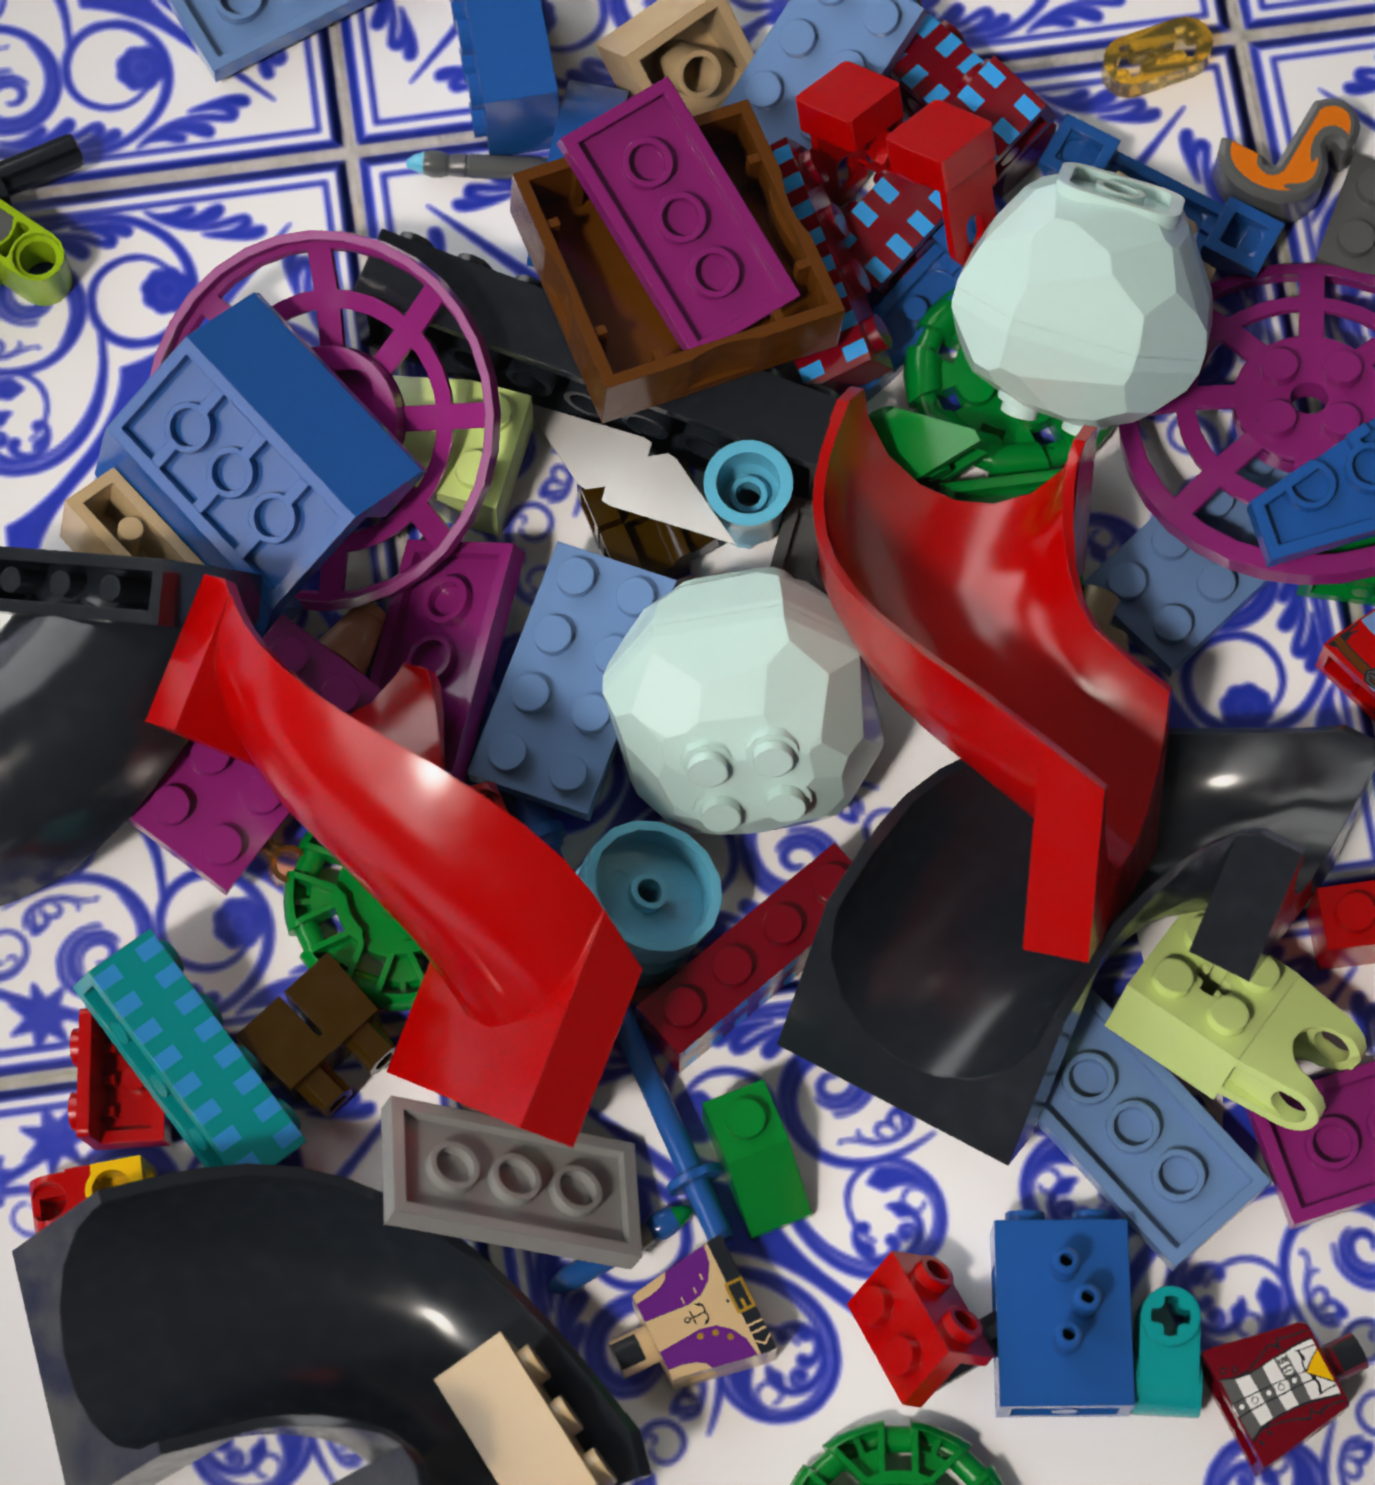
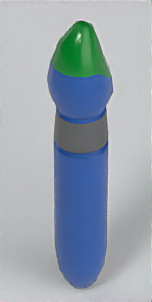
(657, 1227)

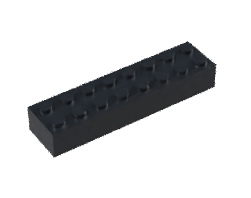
(536, 361)

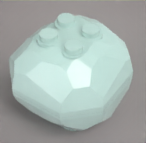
(1086, 300)
(743, 705)

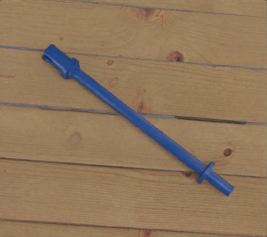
(692, 1175)

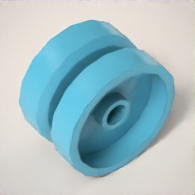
(656, 892)

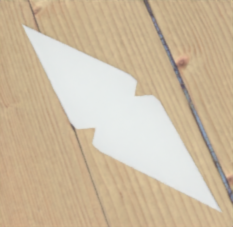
(632, 479)

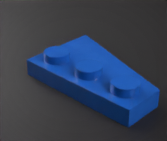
(1319, 503)

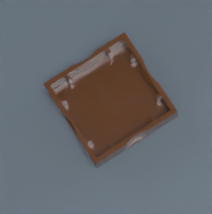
(608, 316)

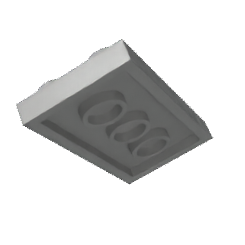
(507, 1186)

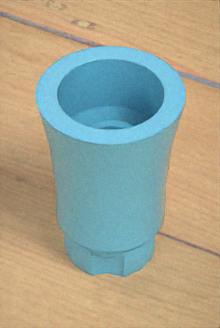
(748, 474)

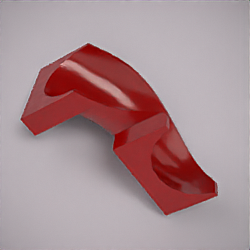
(993, 651)
(519, 949)

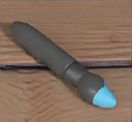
(479, 166)

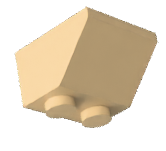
(682, 39)

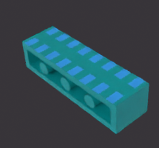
(187, 1057)

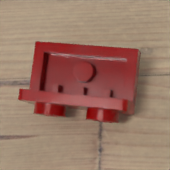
(110, 1100)
(917, 1325)

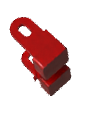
(941, 146)

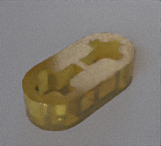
(1155, 54)

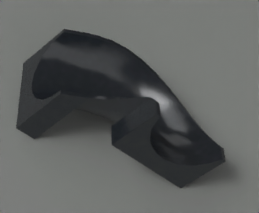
(76, 695)
(921, 950)
(275, 1310)

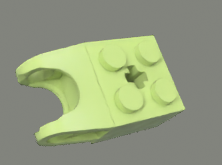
(1235, 1032)

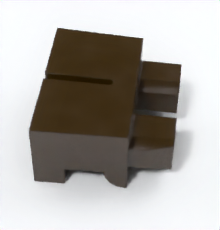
(640, 539)
(301, 1059)

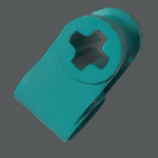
(1165, 1366)

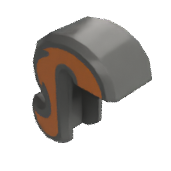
(1297, 180)

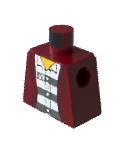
(1280, 1388)

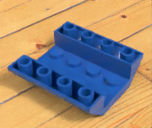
(257, 452)

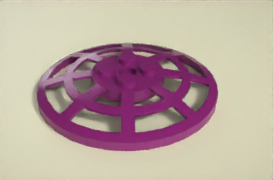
(374, 385)
(1267, 419)

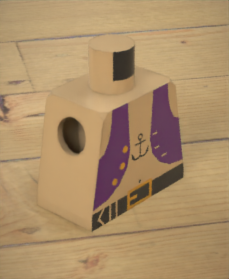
(696, 1322)

